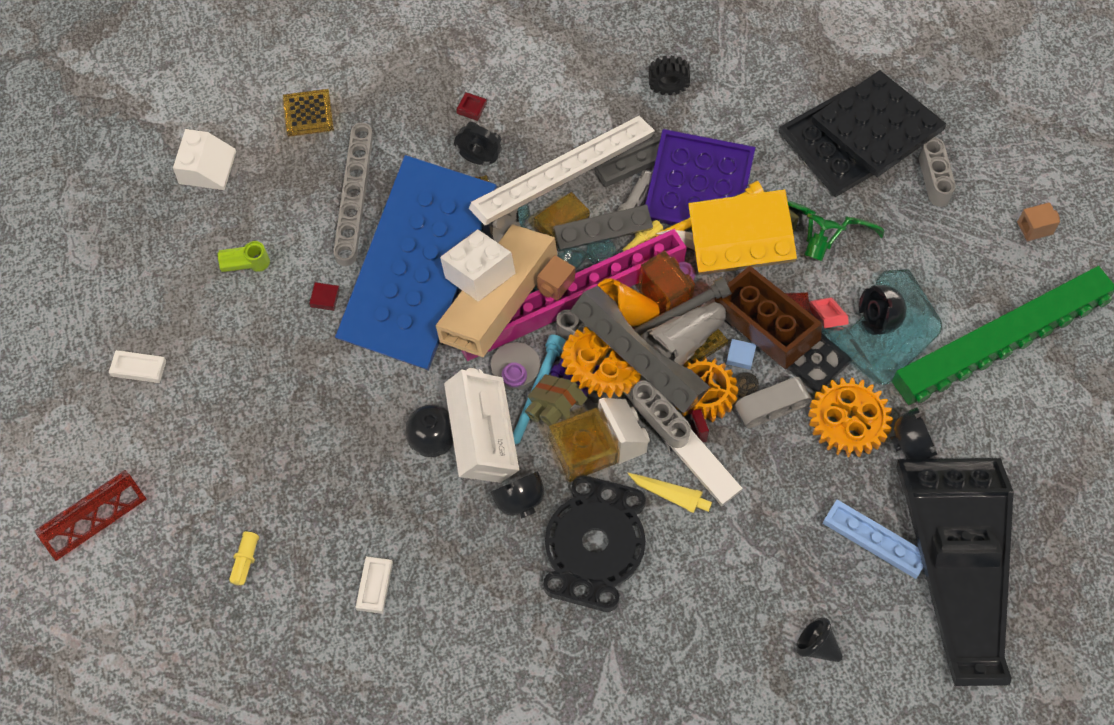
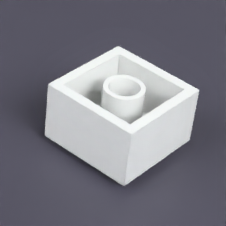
(478, 265)

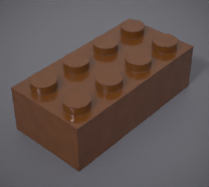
(770, 318)

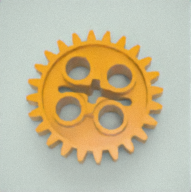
(585, 352)
(838, 433)

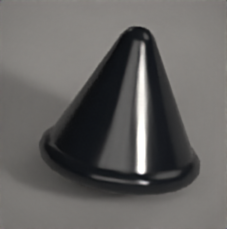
(819, 641)

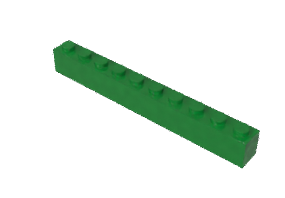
(1003, 335)

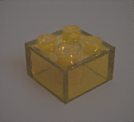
(583, 444)

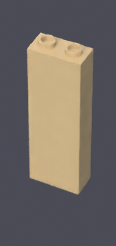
(476, 324)

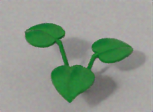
(818, 243)

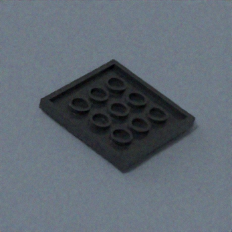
(878, 123)
(821, 154)

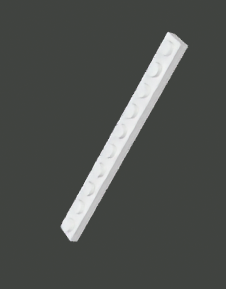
(560, 170)

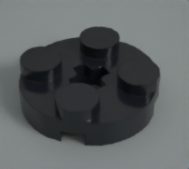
(488, 142)

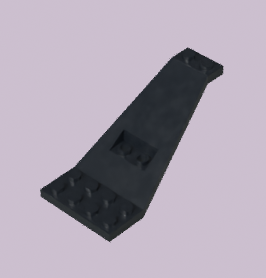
(964, 542)

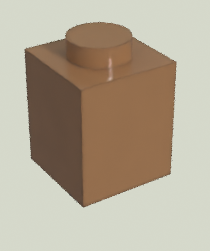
(1038, 221)
(555, 278)

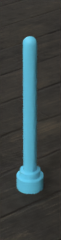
(554, 348)

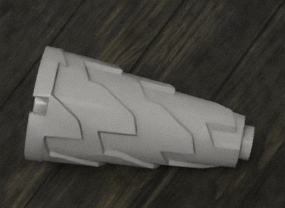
(686, 333)

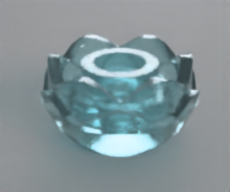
(597, 256)

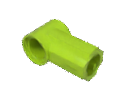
(242, 258)

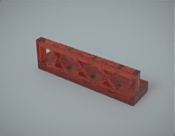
(85, 506)

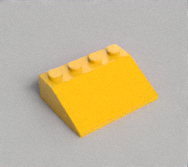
(742, 232)

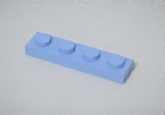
(874, 538)

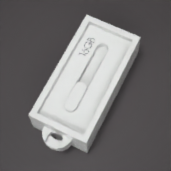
(481, 426)

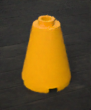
(633, 305)

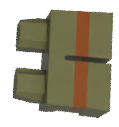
(553, 399)

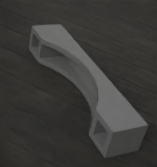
(604, 318)

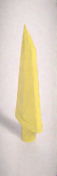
(682, 496)

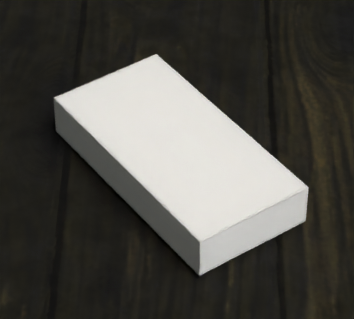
(137, 366)
(374, 585)

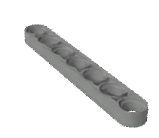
(357, 203)

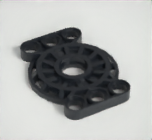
(591, 568)

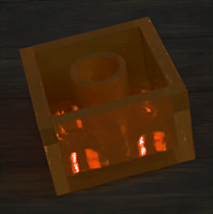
(665, 282)

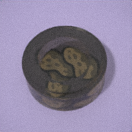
(747, 384)

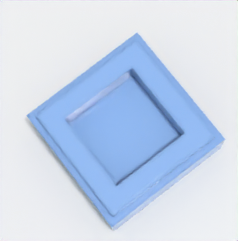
(741, 354)

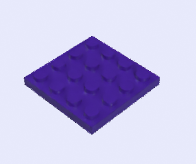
(695, 170)

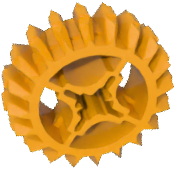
(721, 398)

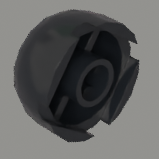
(882, 308)
(429, 431)
(912, 436)
(520, 496)

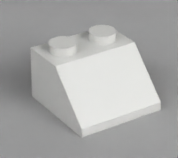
(203, 160)
(623, 428)

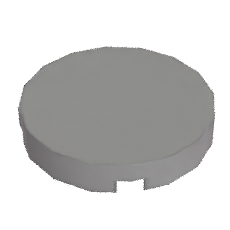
(516, 353)

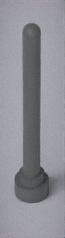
(717, 290)

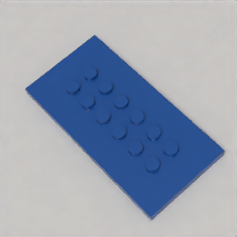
(402, 277)

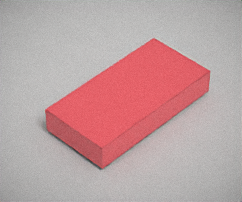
(828, 312)

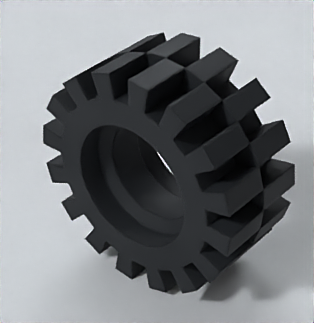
(669, 75)

